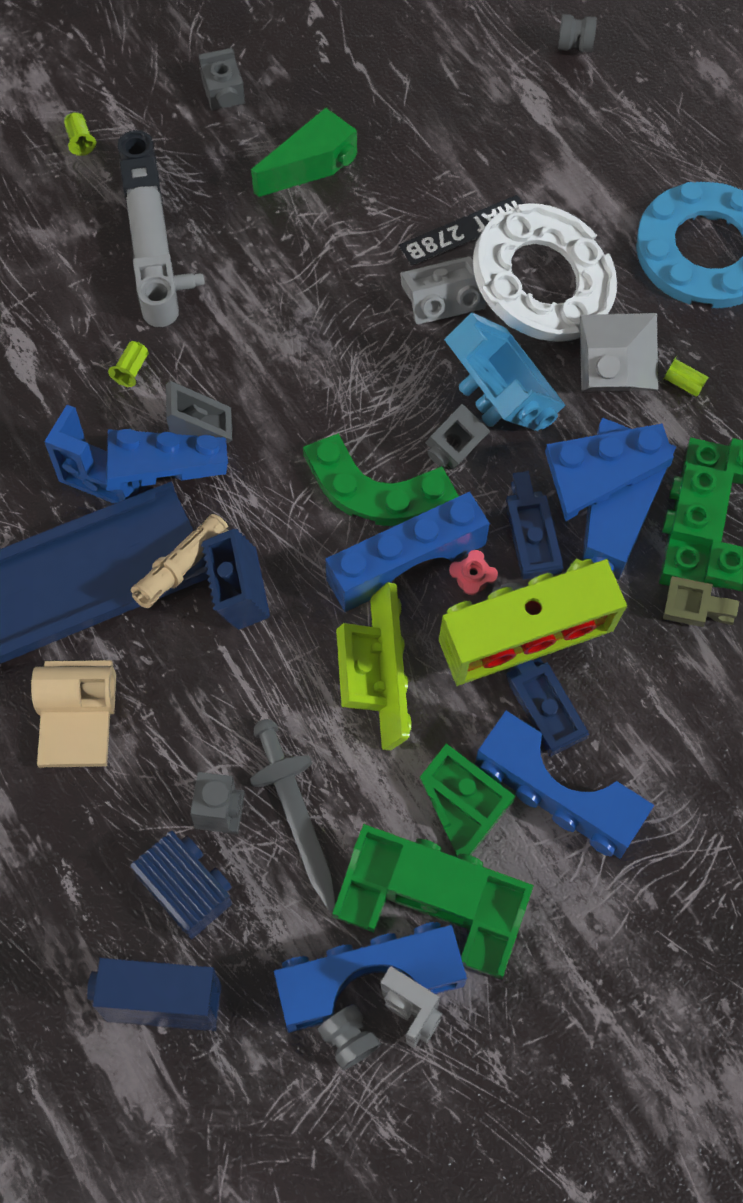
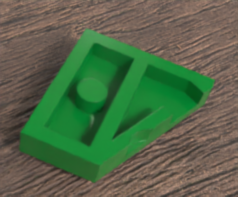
(464, 799)

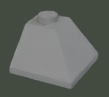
(619, 352)

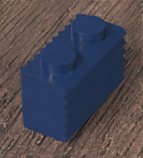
(235, 579)
(182, 883)

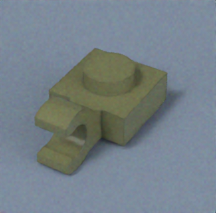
(692, 601)

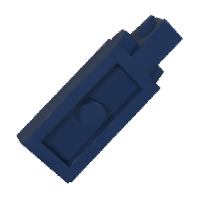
(532, 529)
(546, 705)

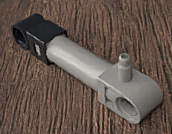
(151, 260)

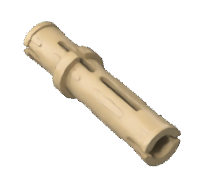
(169, 570)

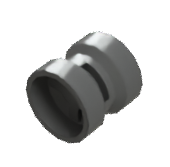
(577, 33)
(347, 1034)

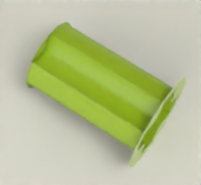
(80, 141)
(129, 364)
(685, 377)

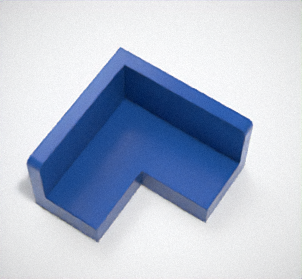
(81, 463)

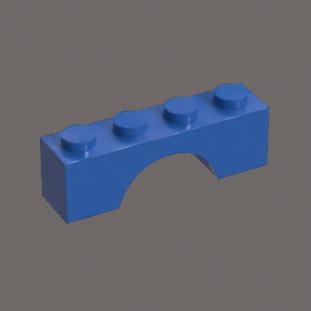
(439, 533)
(604, 816)
(312, 988)

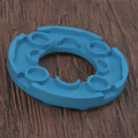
(664, 261)

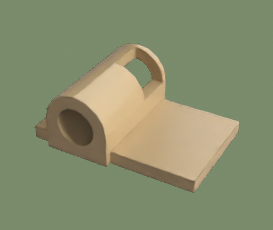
(74, 712)

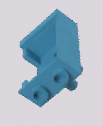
(504, 373)

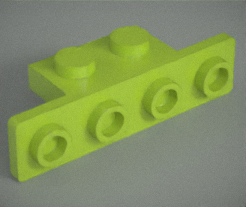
(374, 669)

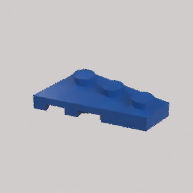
(155, 455)
(599, 465)

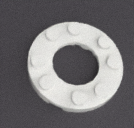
(567, 235)

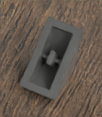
(196, 414)

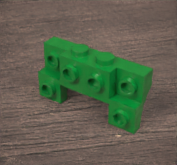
(699, 516)
(438, 886)

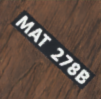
(454, 233)

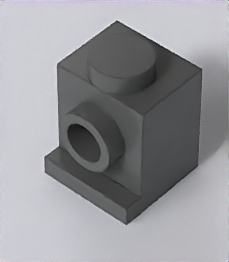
(221, 79)
(465, 429)
(216, 803)

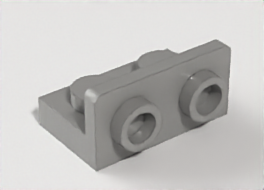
(442, 290)
(408, 997)

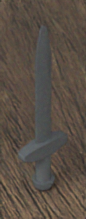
(282, 774)

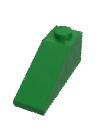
(308, 155)

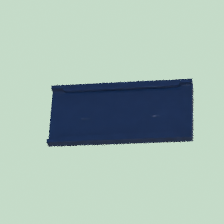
(87, 569)

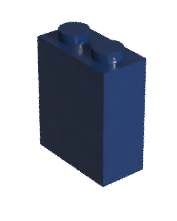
(155, 994)

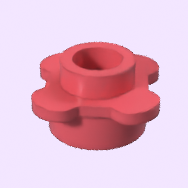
(473, 583)

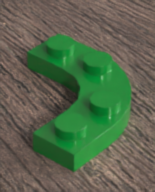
(367, 498)

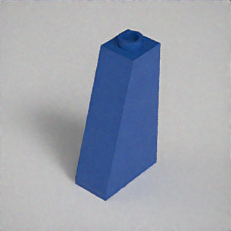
(616, 522)

